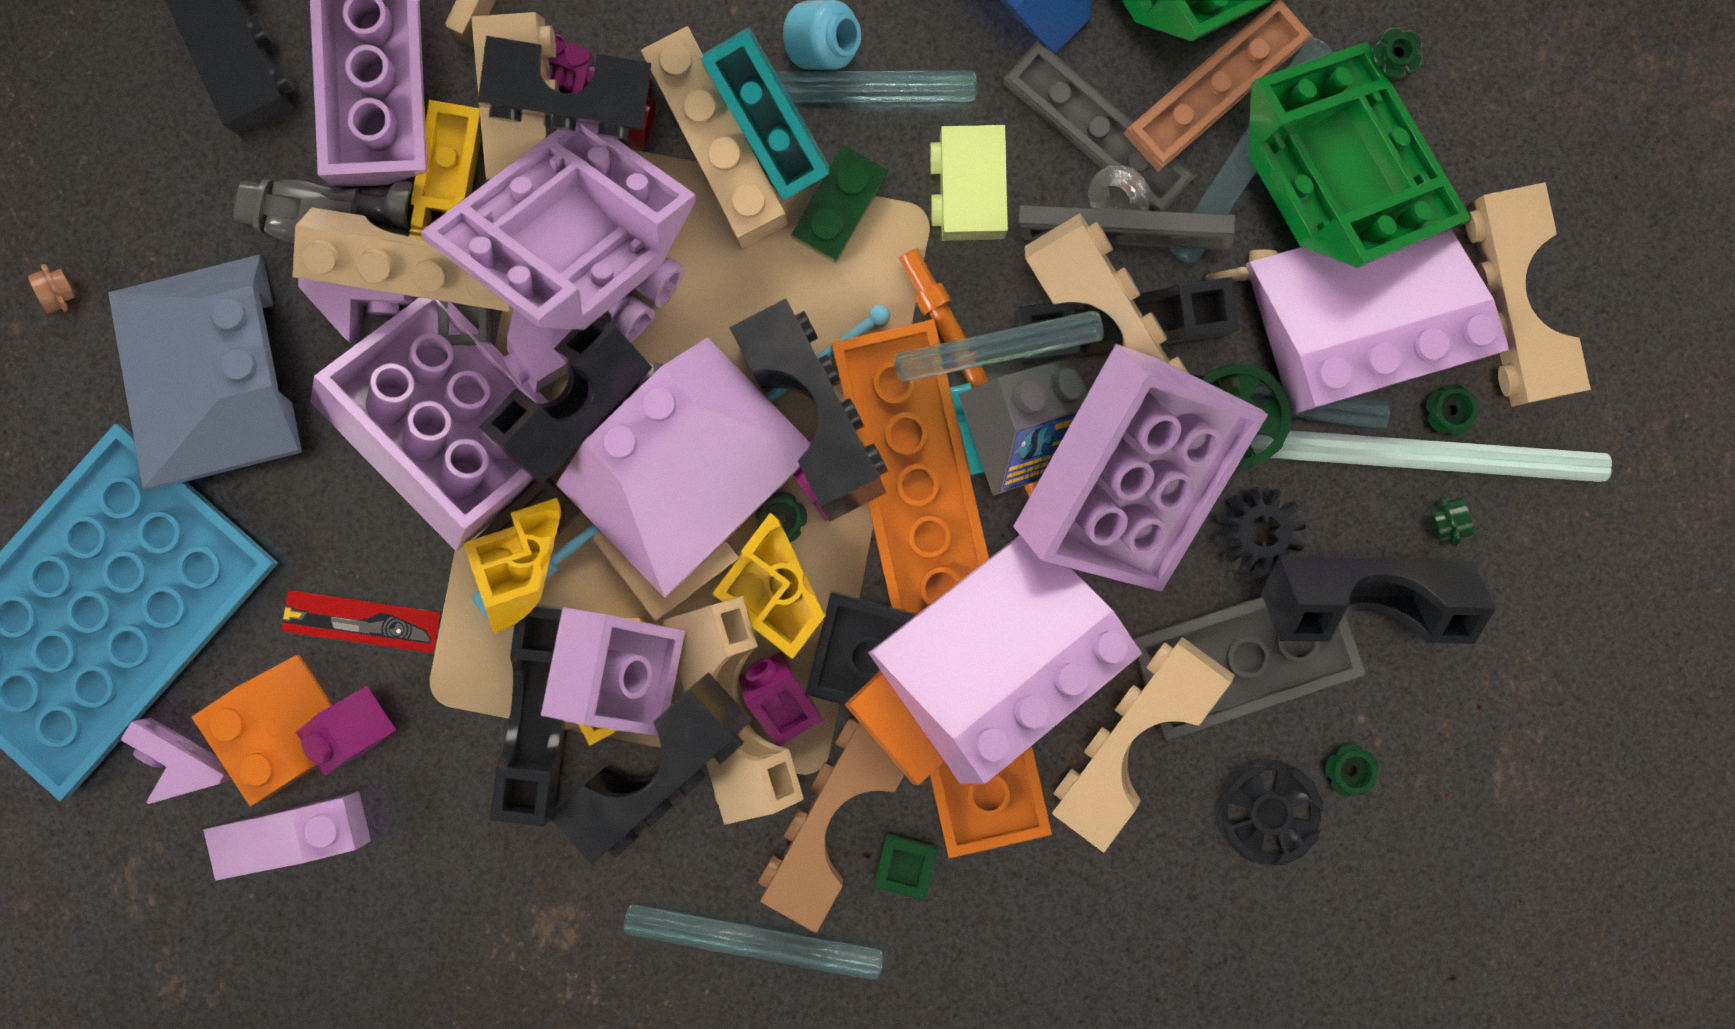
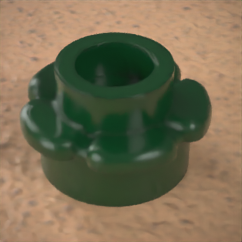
(1384, 55)
(1465, 405)
(785, 503)
(1452, 521)
(1365, 774)

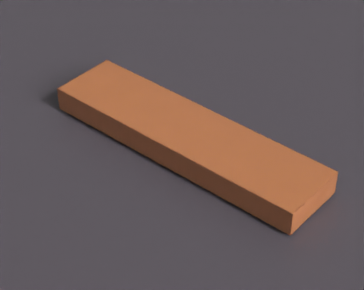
(1217, 85)

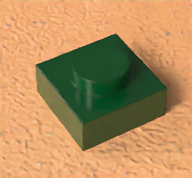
(905, 866)

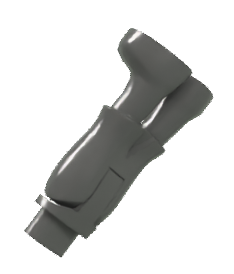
(281, 204)

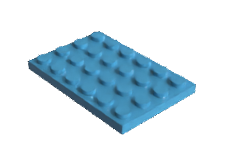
(108, 607)

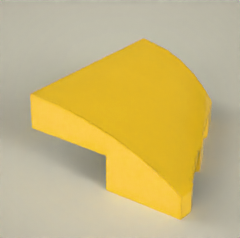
(514, 563)
(774, 589)

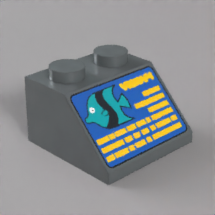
(1023, 420)

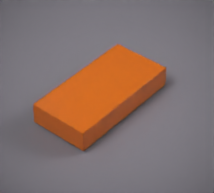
(894, 729)

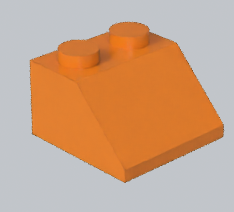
(257, 728)

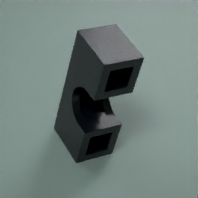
(515, 87)
(601, 373)

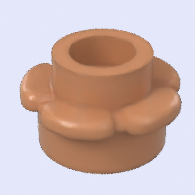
(51, 289)

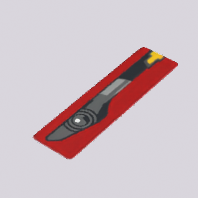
(361, 621)

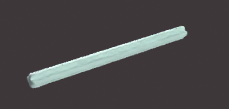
(1440, 455)

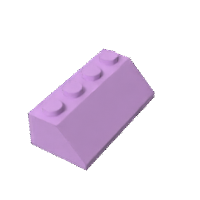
(368, 91)

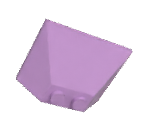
(566, 227)
(683, 464)

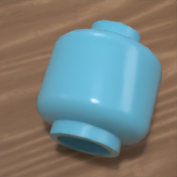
(821, 35)

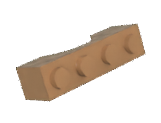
(805, 879)

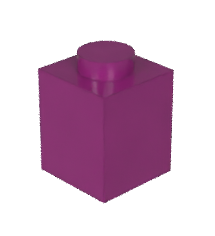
(345, 731)

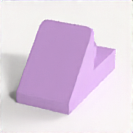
(346, 304)
(186, 763)

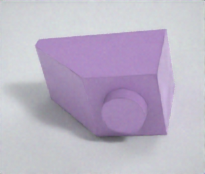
(533, 352)

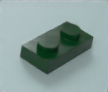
(839, 204)

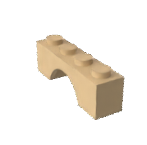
(715, 138)
(1507, 234)
(357, 254)
(1076, 269)
(1181, 690)
(758, 774)

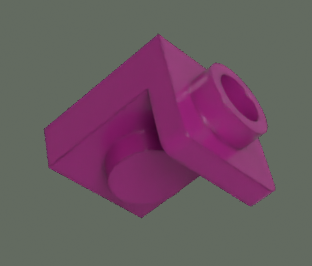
(778, 699)

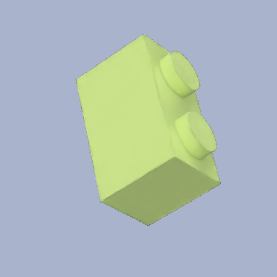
(971, 182)

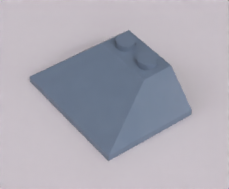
(201, 373)

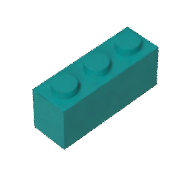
(765, 113)

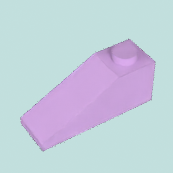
(288, 836)

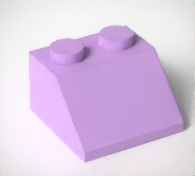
(611, 671)

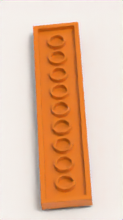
(928, 544)

